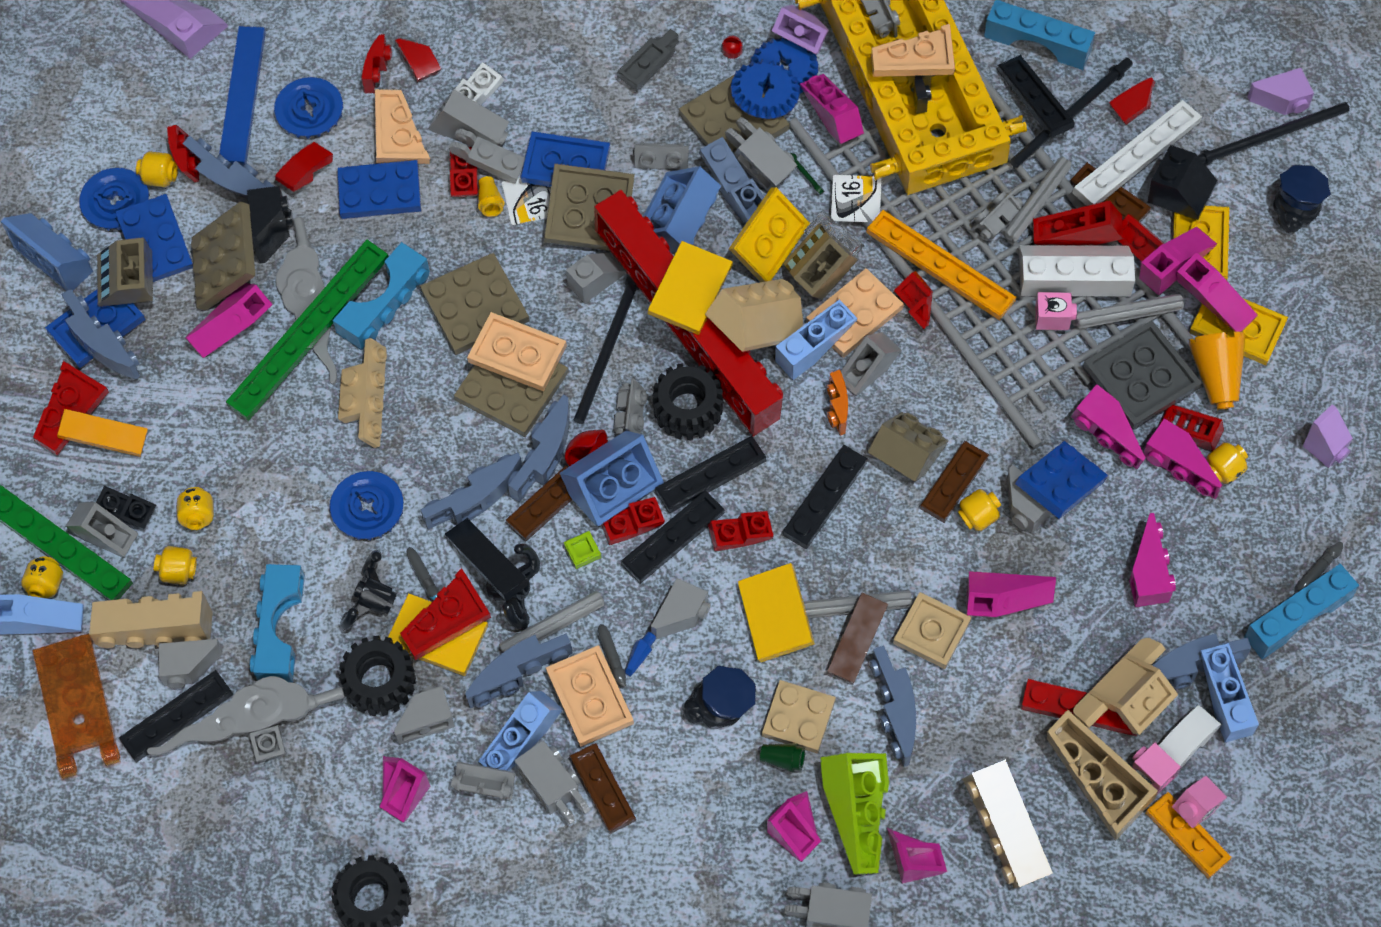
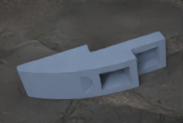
(234, 178)
(735, 187)
(97, 339)
(549, 444)
(484, 490)
(1182, 663)
(505, 672)
(899, 714)

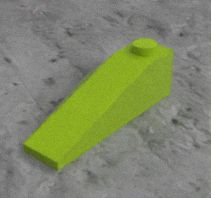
(855, 795)

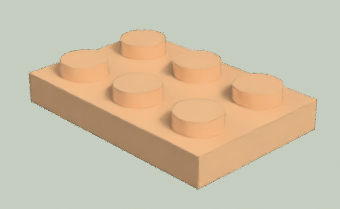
(869, 302)
(517, 351)
(589, 696)

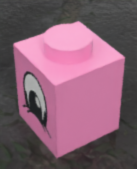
(1054, 311)
(1155, 766)
(1199, 801)

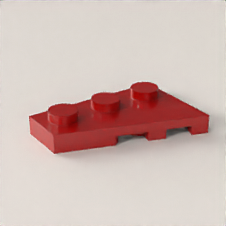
(71, 392)
(447, 617)

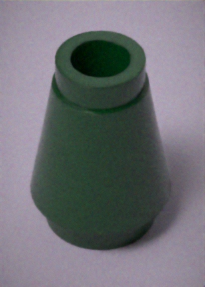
(785, 756)

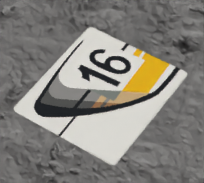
(852, 191)
(526, 201)

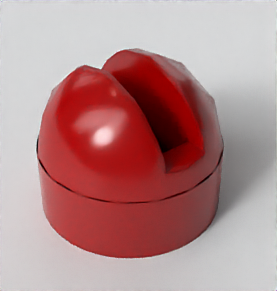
(732, 47)

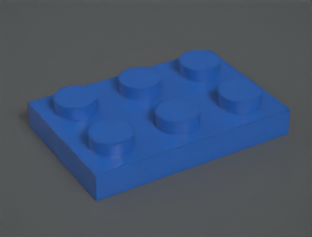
(551, 149)
(379, 189)
(160, 229)
(118, 317)
(1061, 479)

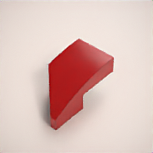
(419, 58)
(1133, 101)
(917, 297)

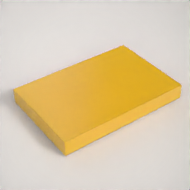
(1215, 224)
(769, 235)
(690, 287)
(1260, 334)
(776, 612)
(453, 655)

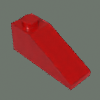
(1080, 226)

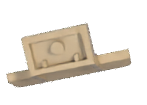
(1130, 689)

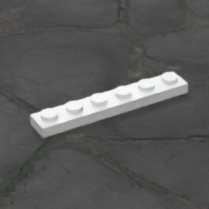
(1137, 154)

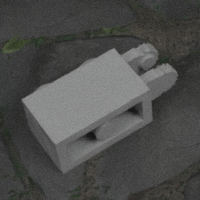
(761, 155)
(550, 780)
(831, 906)

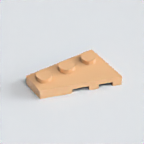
(917, 56)
(395, 130)

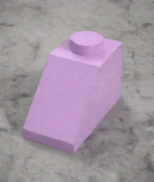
(800, 28)
(1283, 92)
(1329, 438)

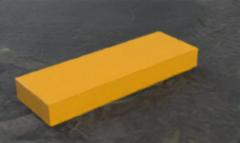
(102, 433)
(1193, 842)

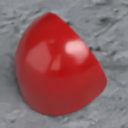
(584, 444)

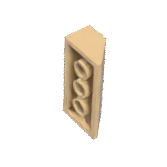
(757, 313)

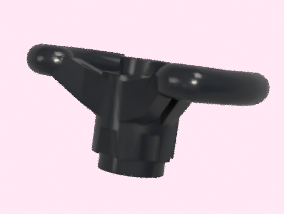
(369, 594)
(515, 608)

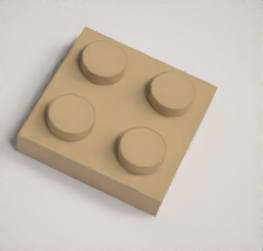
(932, 630)
(798, 716)

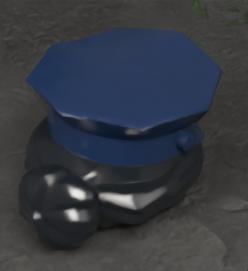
(1300, 196)
(721, 698)

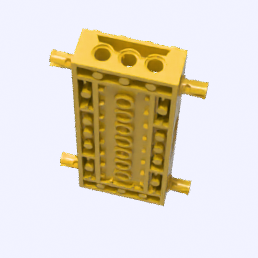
(958, 105)

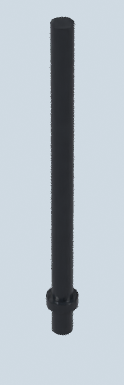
(1115, 73)
(1209, 156)
(606, 351)

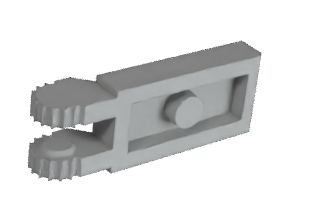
(487, 155)

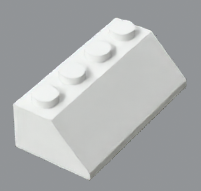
(1076, 270)

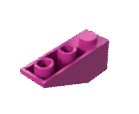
(834, 108)
(1161, 266)
(1215, 293)
(229, 319)
(1107, 422)
(1179, 454)
(1150, 576)
(1007, 593)

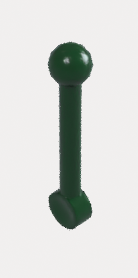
(817, 187)

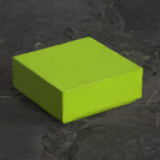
(582, 550)

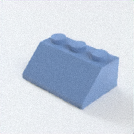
(681, 205)
(48, 250)
(612, 477)

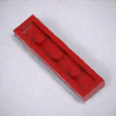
(1056, 700)

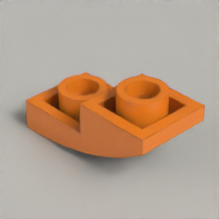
(839, 402)

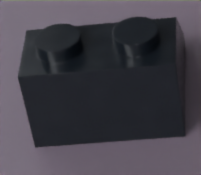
(1182, 183)
(269, 220)

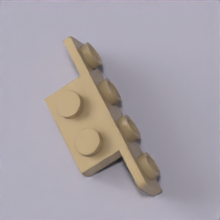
(363, 393)

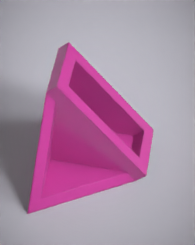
(402, 787)
(794, 826)
(915, 857)

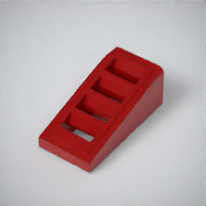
(1206, 422)

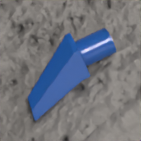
(639, 652)

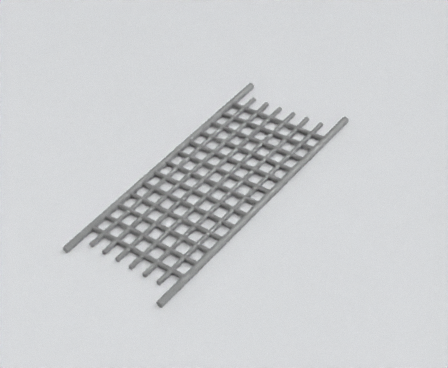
(944, 319)

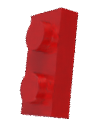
(1139, 238)

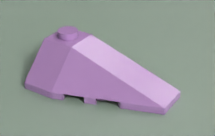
(180, 22)

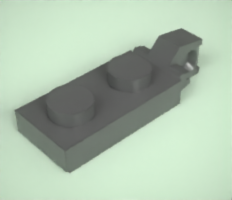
(648, 60)

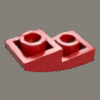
(375, 62)
(184, 158)
(300, 168)
(463, 177)
(633, 521)
(742, 531)

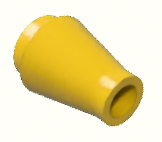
(489, 200)

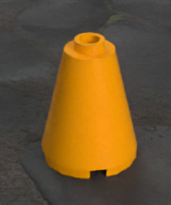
(1220, 366)

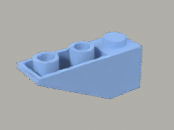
(813, 339)
(38, 615)
(1228, 693)
(521, 731)

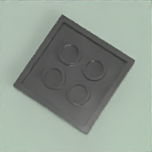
(1143, 373)

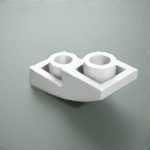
(480, 84)
(1190, 735)

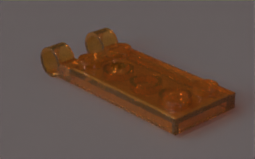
(71, 689)

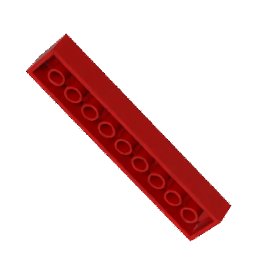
(646, 261)

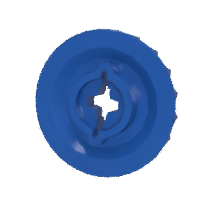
(799, 60)
(778, 100)
(292, 112)
(102, 188)
(369, 487)

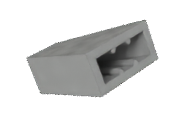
(464, 113)

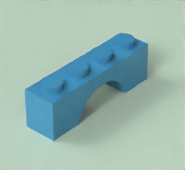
(1067, 41)
(364, 319)
(281, 590)
(1289, 617)

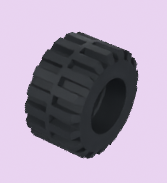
(687, 381)
(373, 654)
(361, 875)

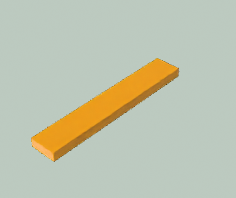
(941, 265)

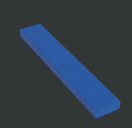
(242, 94)

